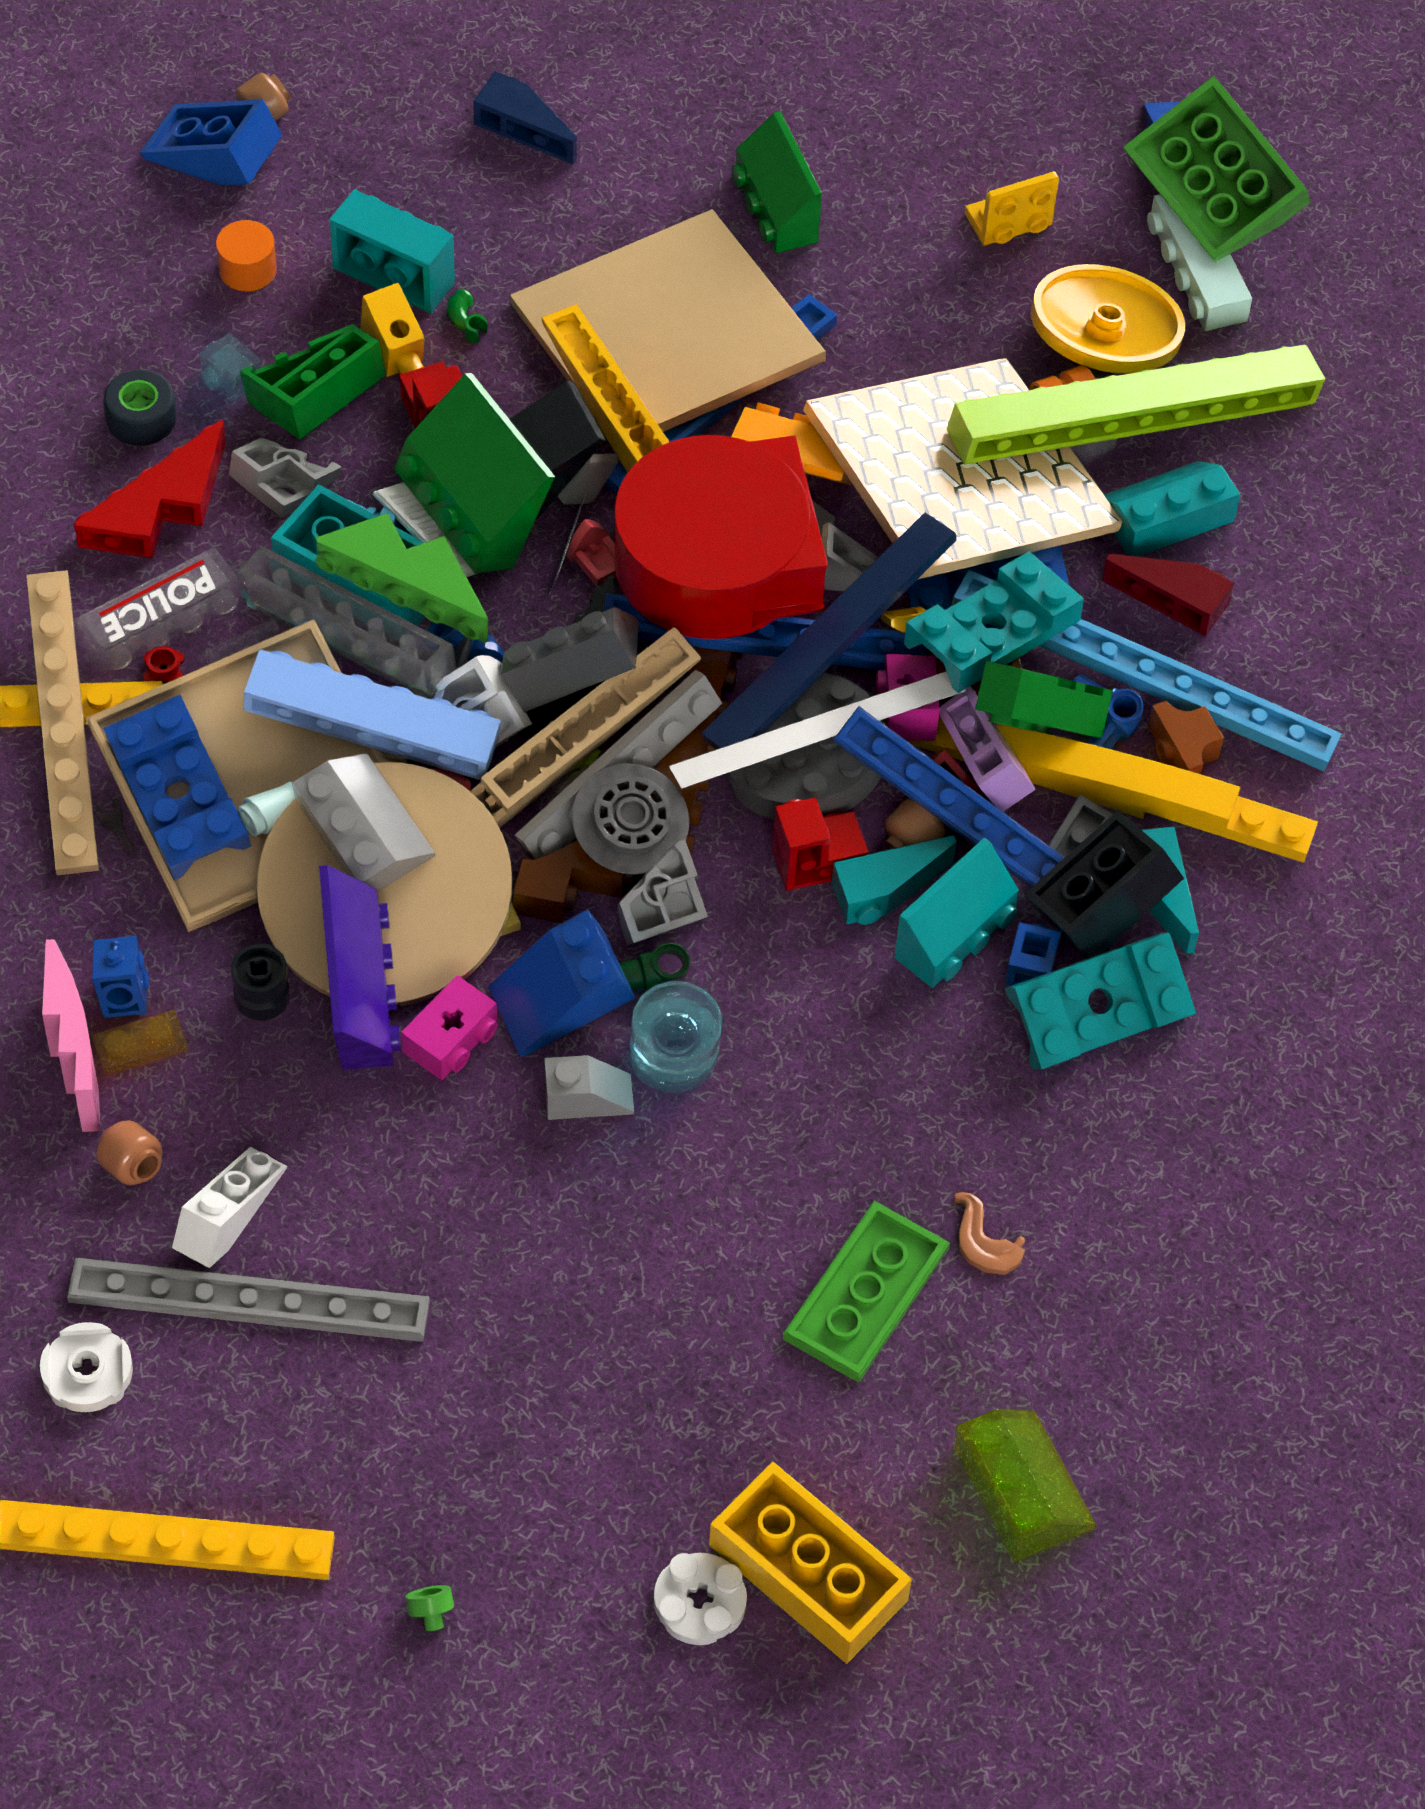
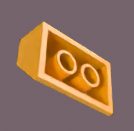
(815, 455)

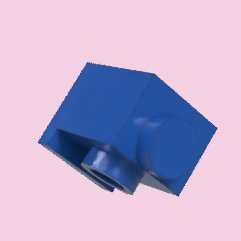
(1032, 953)

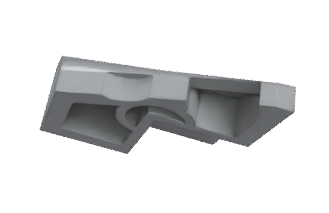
(267, 467)
(662, 898)

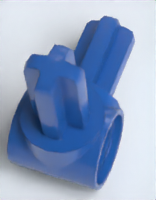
(1115, 726)

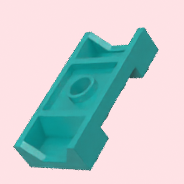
(1024, 600)
(1141, 989)

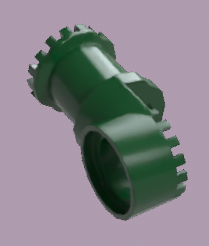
(645, 971)

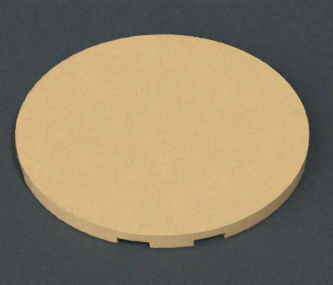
(440, 913)

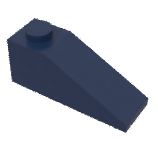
(521, 115)

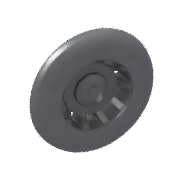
(632, 814)

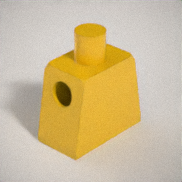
(391, 321)

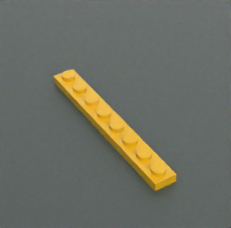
(166, 1540)

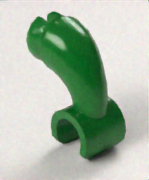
(457, 311)

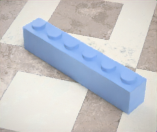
(371, 714)

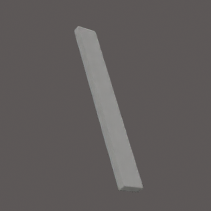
(249, 1299)

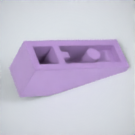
(985, 751)

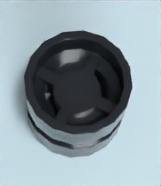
(260, 982)

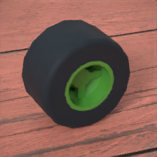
(139, 407)

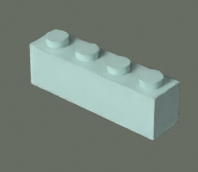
(1213, 288)

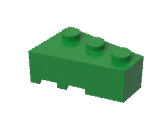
(316, 382)
(1041, 701)

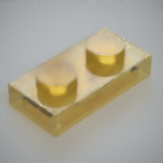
(139, 1043)

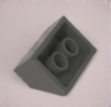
(571, 657)

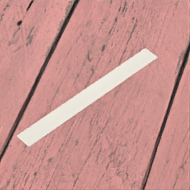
(809, 730)

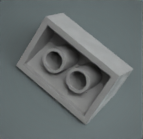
(361, 820)

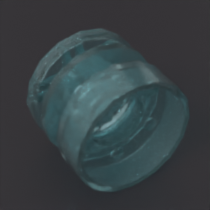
(673, 1016)

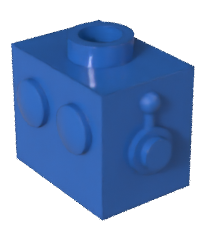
(120, 977)

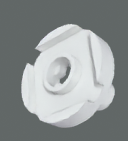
(91, 1391)
(687, 1575)

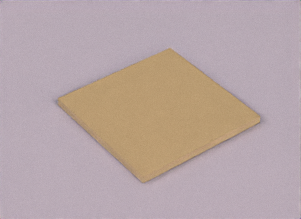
(681, 319)
(249, 757)

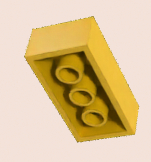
(810, 1562)

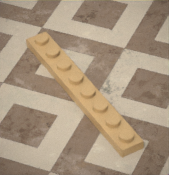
(62, 723)

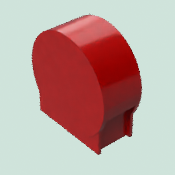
(719, 536)

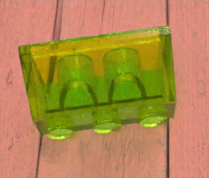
(1021, 1481)

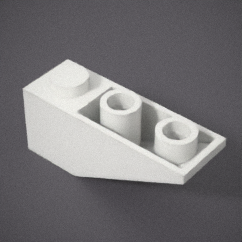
(225, 1206)

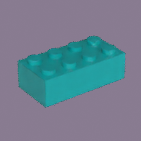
(322, 514)

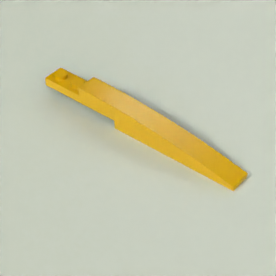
(604, 386)
(1148, 786)

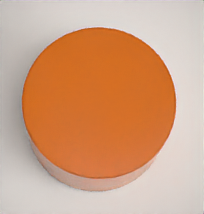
(246, 255)

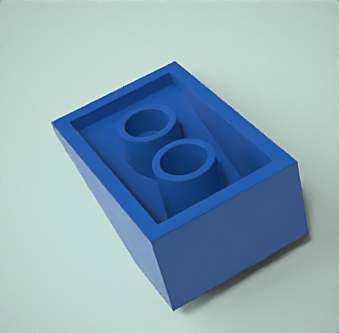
(215, 140)
(560, 984)

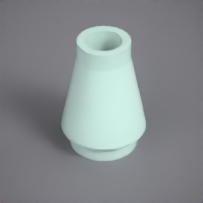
(264, 809)

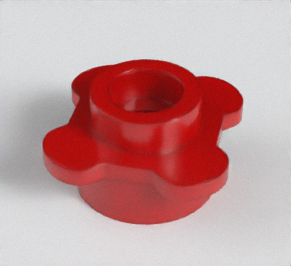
(160, 657)

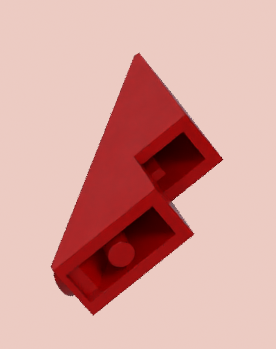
(170, 491)

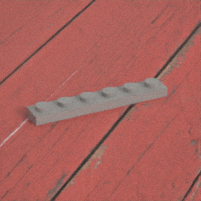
(642, 745)

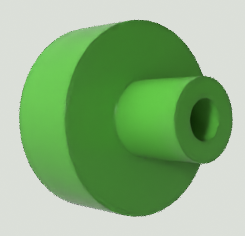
(430, 1604)

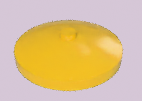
(1107, 318)

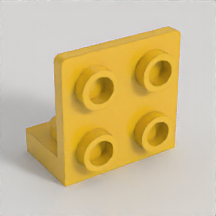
(1014, 209)

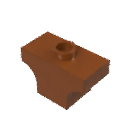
(1185, 737)

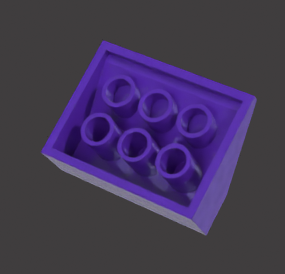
(358, 972)

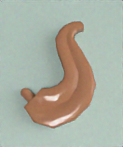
(980, 1250)

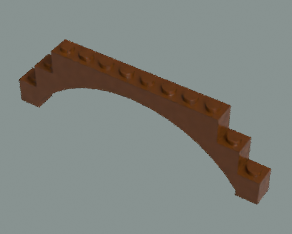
(552, 882)

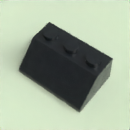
(1104, 885)

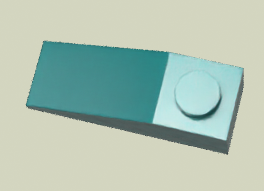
(883, 880)
(1175, 909)

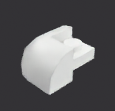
(482, 687)

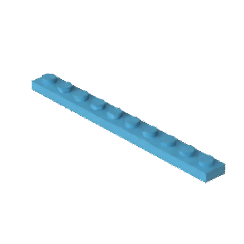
(1185, 687)

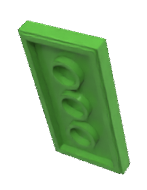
(866, 1291)

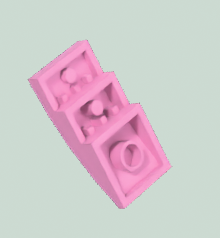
(69, 1036)

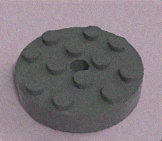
(813, 770)

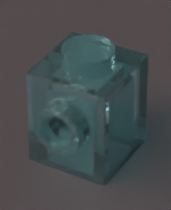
(222, 366)

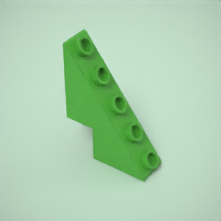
(415, 577)

